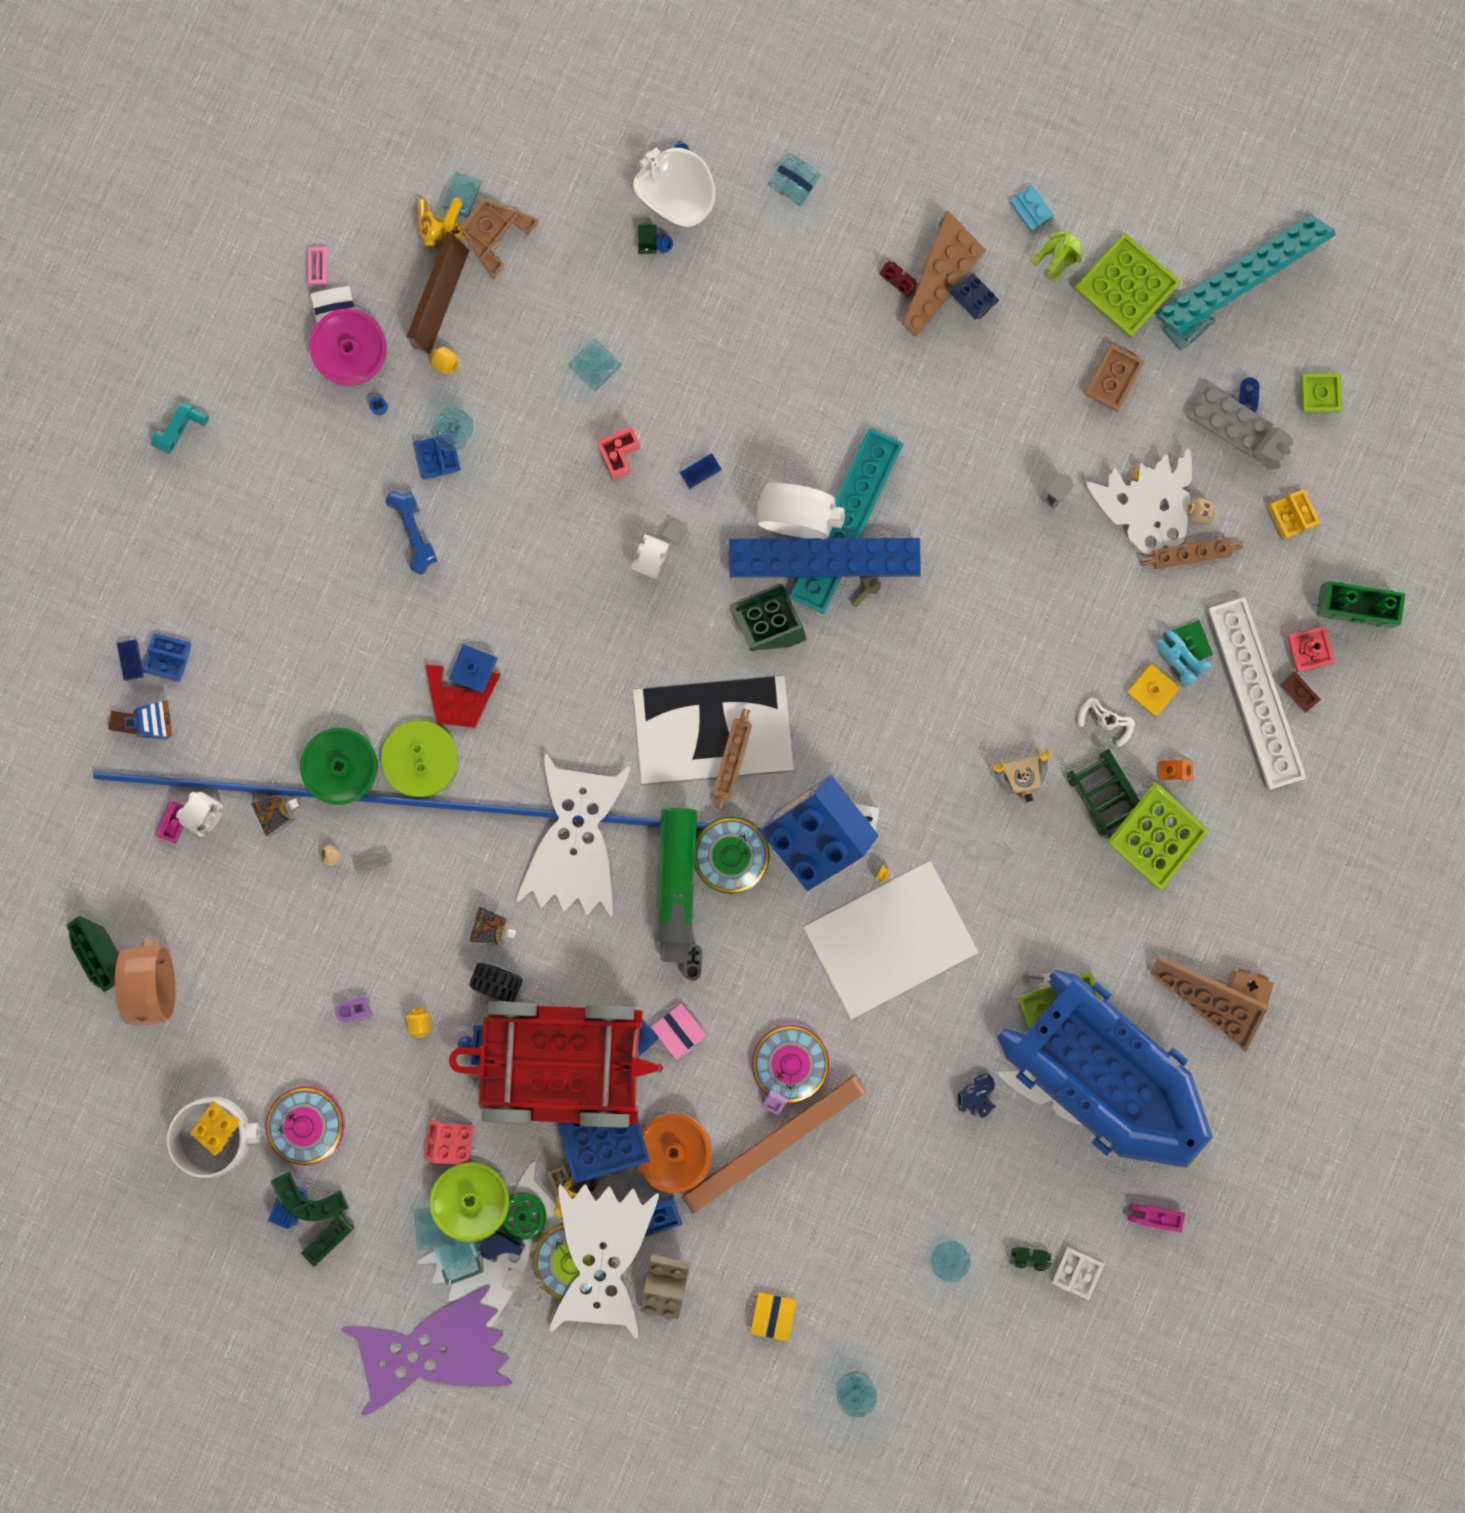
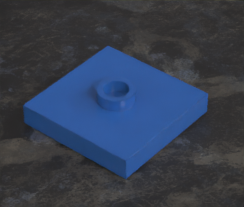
(473, 668)

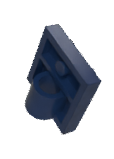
(974, 296)

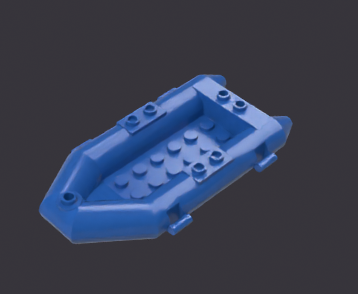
(1110, 1076)

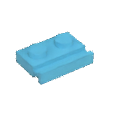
(1031, 208)

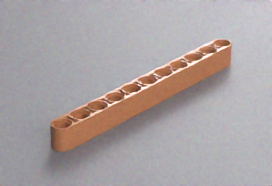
(773, 1144)

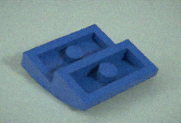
(434, 460)
(166, 657)

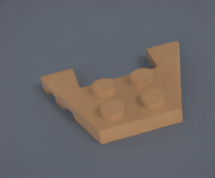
(487, 226)

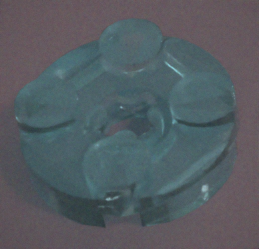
(952, 1272)

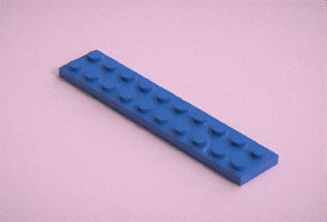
(824, 557)

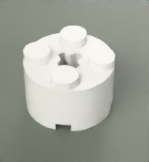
(650, 556)
(199, 813)

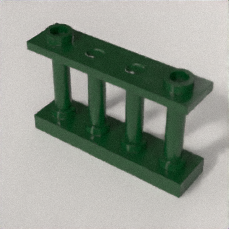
(1116, 777)

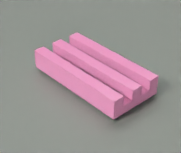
(318, 282)

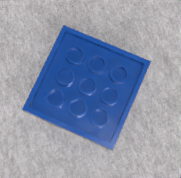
(602, 1150)

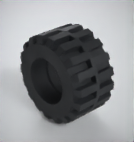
(495, 982)

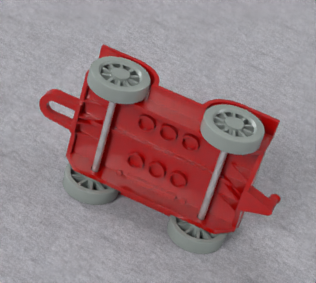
(559, 1064)

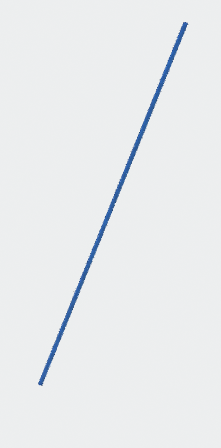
(370, 798)

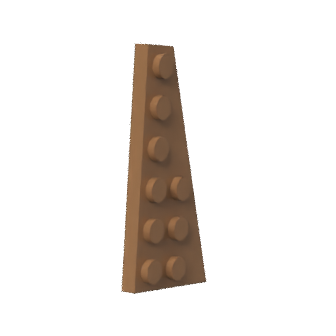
(945, 267)
(1218, 1004)

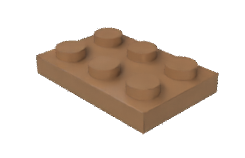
(1114, 378)

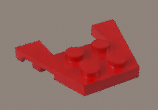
(458, 705)

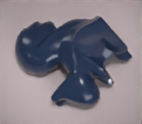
(973, 1096)

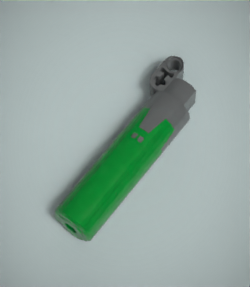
(677, 889)

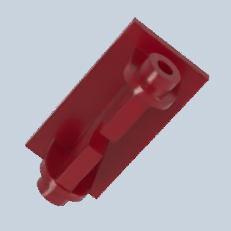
(892, 273)

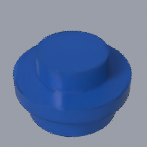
(664, 243)

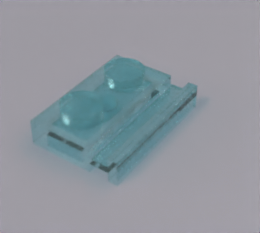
(464, 188)

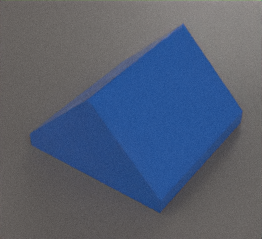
(665, 1216)

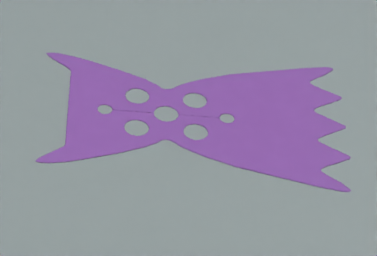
(465, 1362)

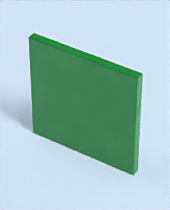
(1194, 640)

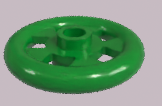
(535, 1227)

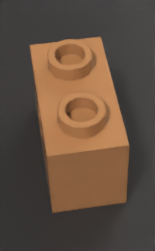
(1261, 989)

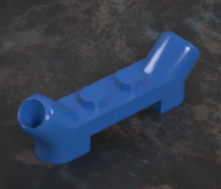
(424, 552)

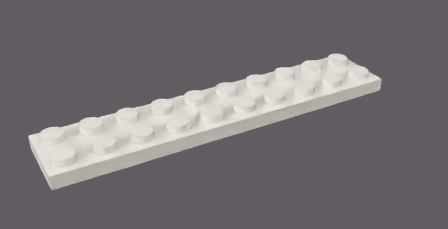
(1256, 693)

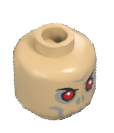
(1202, 510)

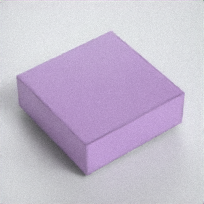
(774, 1102)

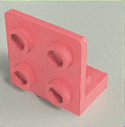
(448, 1143)

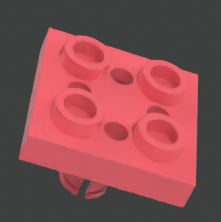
(1318, 648)

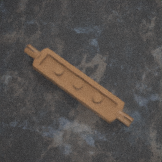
(1191, 553)
(732, 758)

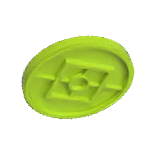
(419, 758)

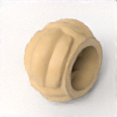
(329, 855)

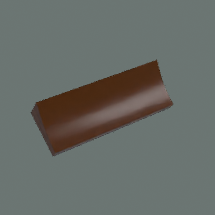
(437, 293)

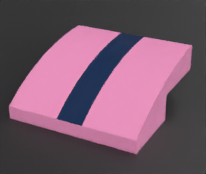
(679, 1031)

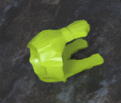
(1065, 252)

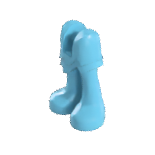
(1172, 657)

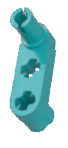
(167, 441)

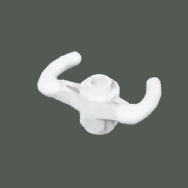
(1107, 720)

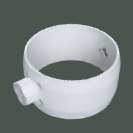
(798, 511)
(248, 1131)

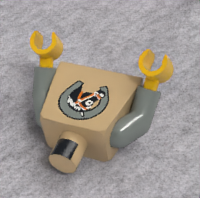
(1023, 774)

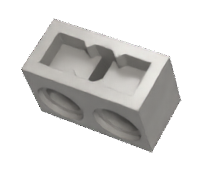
(1057, 490)

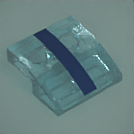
(794, 179)

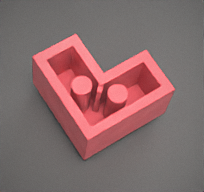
(615, 448)

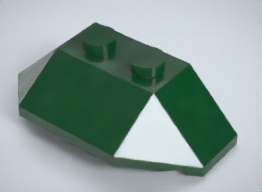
(94, 951)

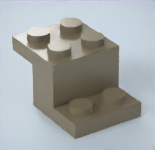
(665, 1287)

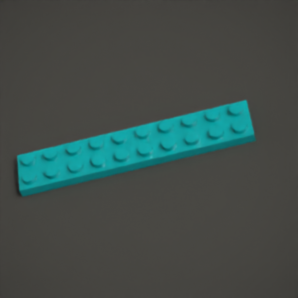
(1245, 274)
(858, 499)

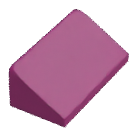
(169, 826)

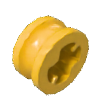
(882, 874)

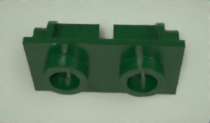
(1038, 1260)

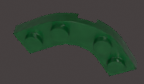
(303, 1208)

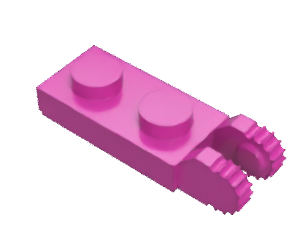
(1158, 1217)

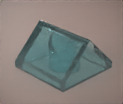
(1187, 337)
(459, 1261)

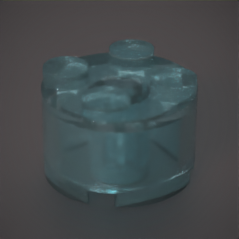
(459, 422)
(856, 1406)

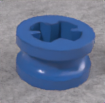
(379, 411)

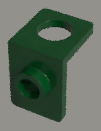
(647, 238)

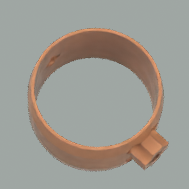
(145, 985)

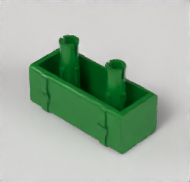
(1361, 604)

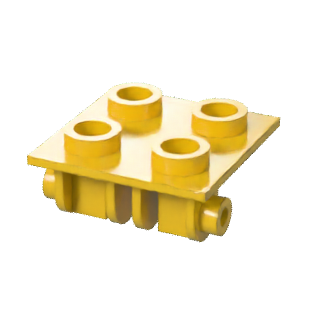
(215, 1128)

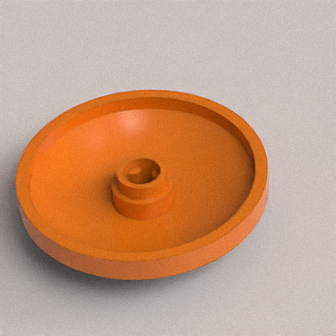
(677, 1153)

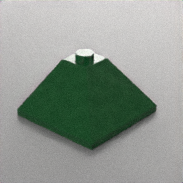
(769, 621)

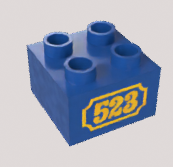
(819, 833)

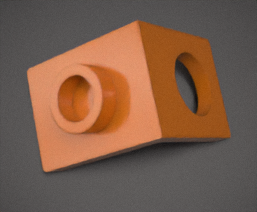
(1175, 770)

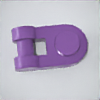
(346, 1010)

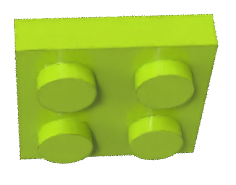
(1321, 393)

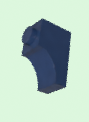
(499, 1244)

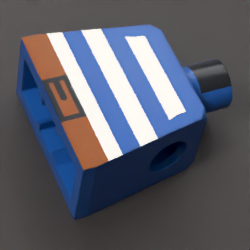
(150, 721)

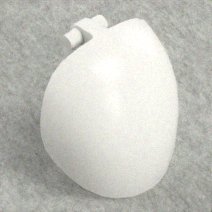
(676, 185)

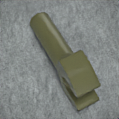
(865, 591)

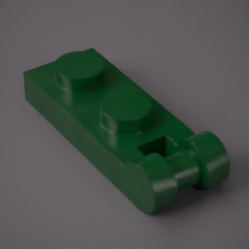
(327, 1241)

